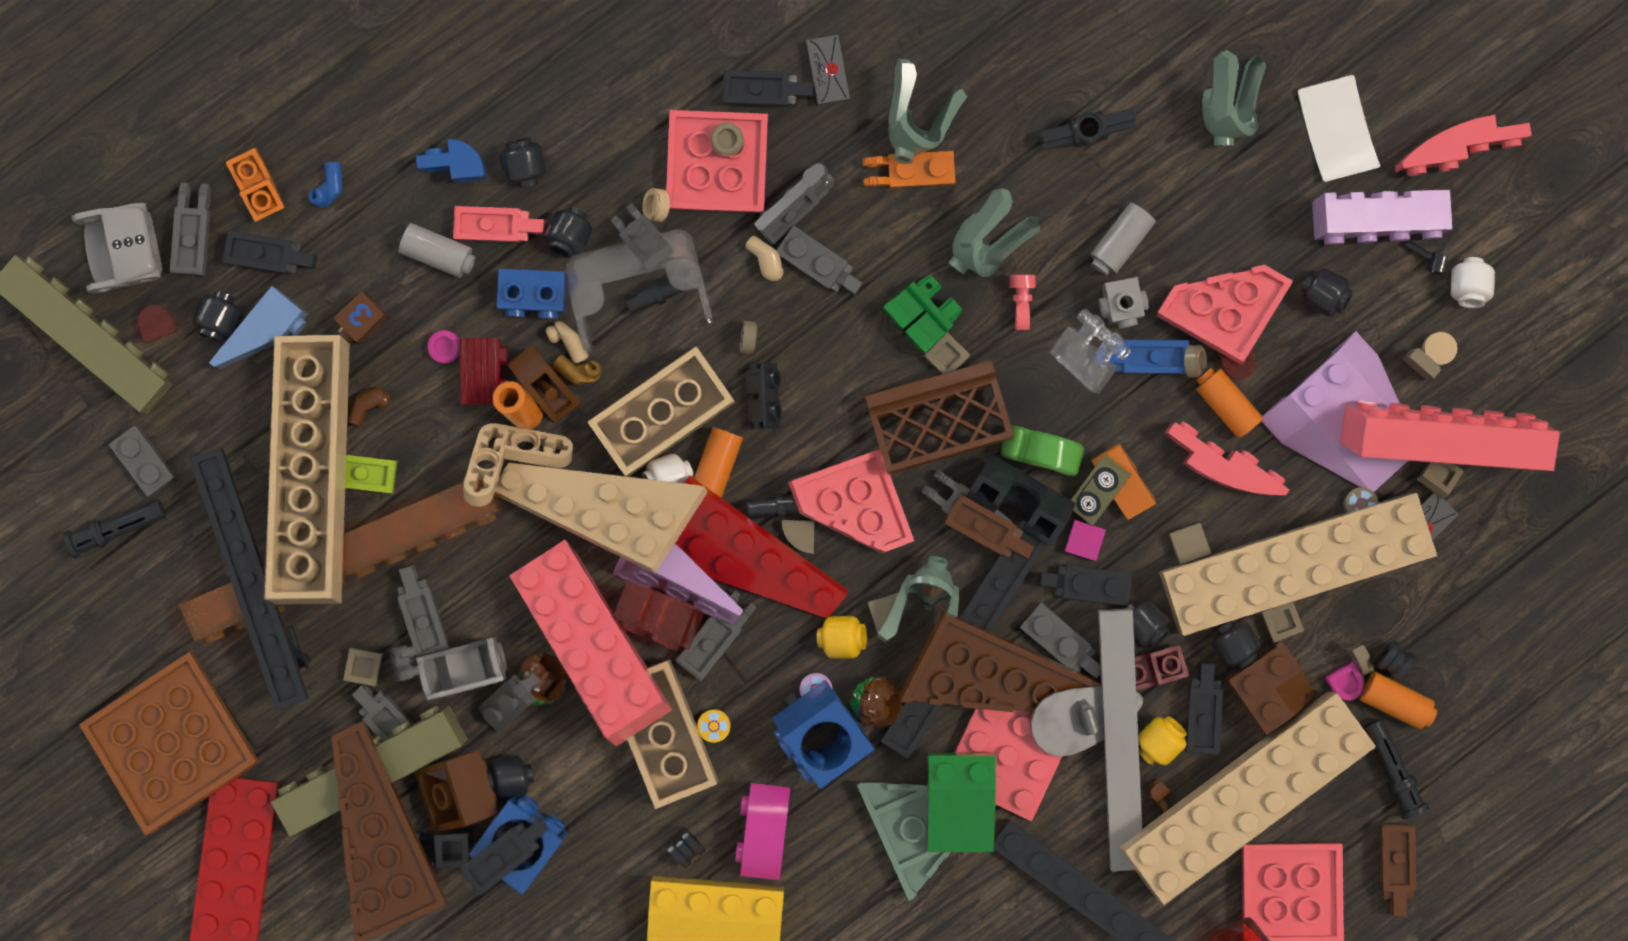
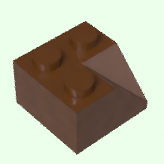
(1271, 688)
(456, 791)

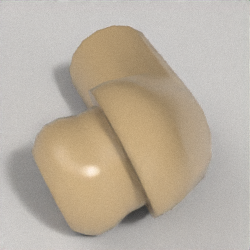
(768, 258)
(570, 338)

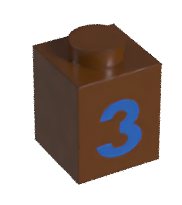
(360, 318)

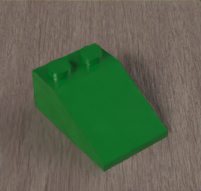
(961, 801)

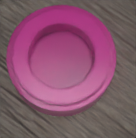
(444, 346)

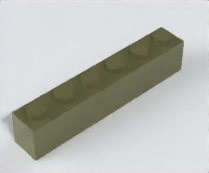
(82, 334)
(401, 753)

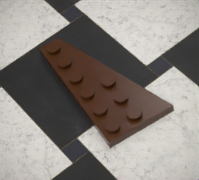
(382, 853)

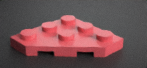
(1227, 309)
(855, 501)

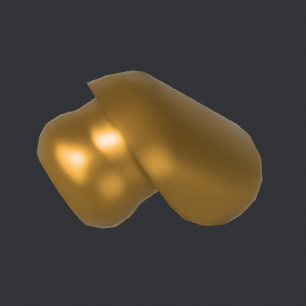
(577, 374)

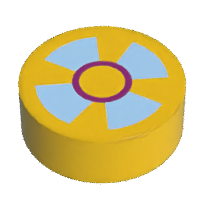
(713, 725)

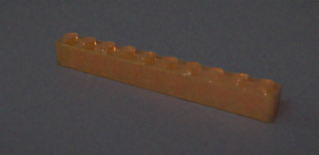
(362, 549)

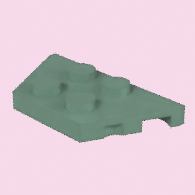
(901, 822)

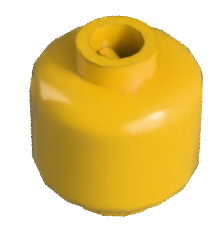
(842, 637)
(1161, 741)

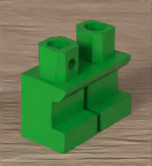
(913, 303)

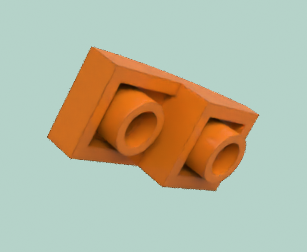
(255, 184)
(1134, 495)

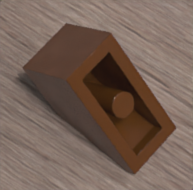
(543, 383)

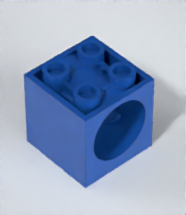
(844, 751)
(517, 811)

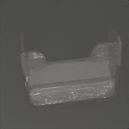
(616, 262)

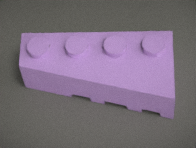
(1381, 215)

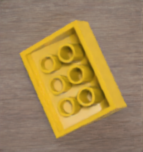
(713, 910)

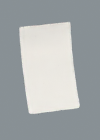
(1337, 128)

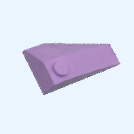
(684, 581)

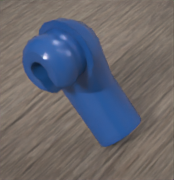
(330, 189)

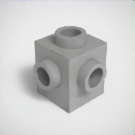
(1123, 290)

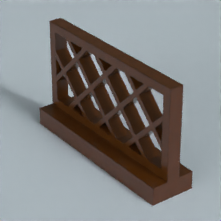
(931, 391)

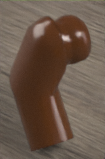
(365, 401)

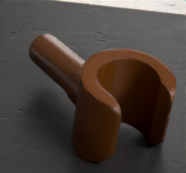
(1158, 792)

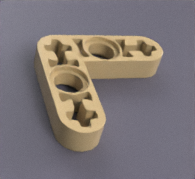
(506, 448)

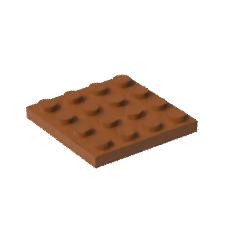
(169, 743)

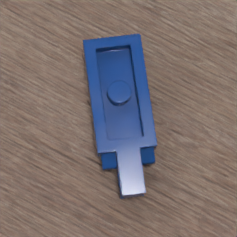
(1152, 357)

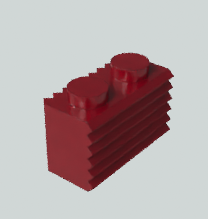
(481, 369)

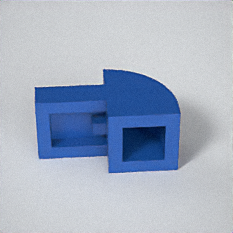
(461, 161)

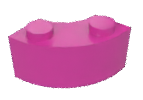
(764, 831)

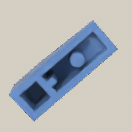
(269, 318)

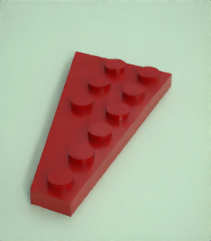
(750, 558)

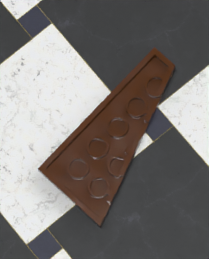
(984, 671)

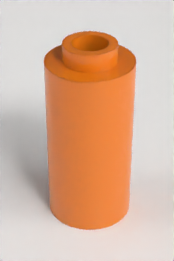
(1228, 402)
(517, 405)
(718, 460)
(1398, 701)

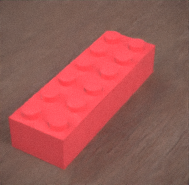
(1449, 437)
(590, 643)

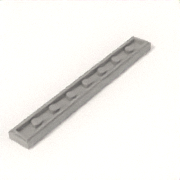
(1120, 731)

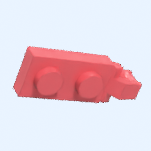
(495, 224)

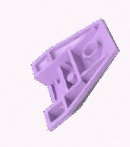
(1314, 413)

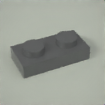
(142, 461)

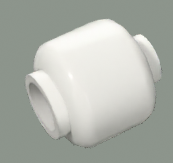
(1472, 282)
(668, 469)

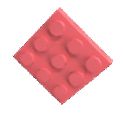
(704, 179)
(1021, 765)
(1294, 890)

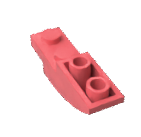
(1451, 145)
(1235, 472)

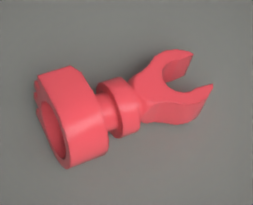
(1022, 297)

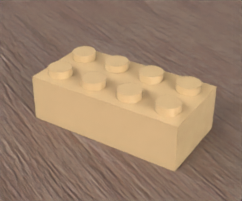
(661, 412)
(671, 748)

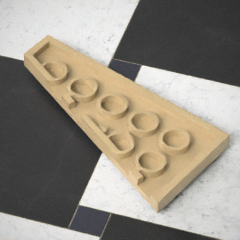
(617, 513)

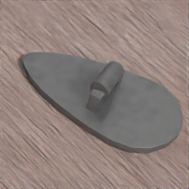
(1070, 720)

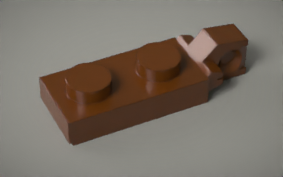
(987, 528)
(1397, 865)

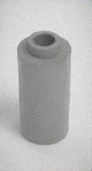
(1122, 239)
(436, 251)

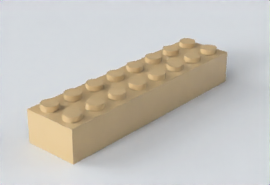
(307, 470)
(1298, 563)
(1247, 797)

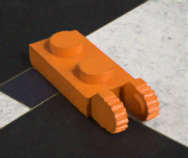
(924, 171)

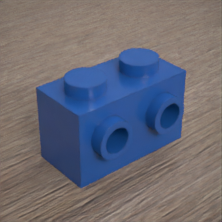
(532, 292)

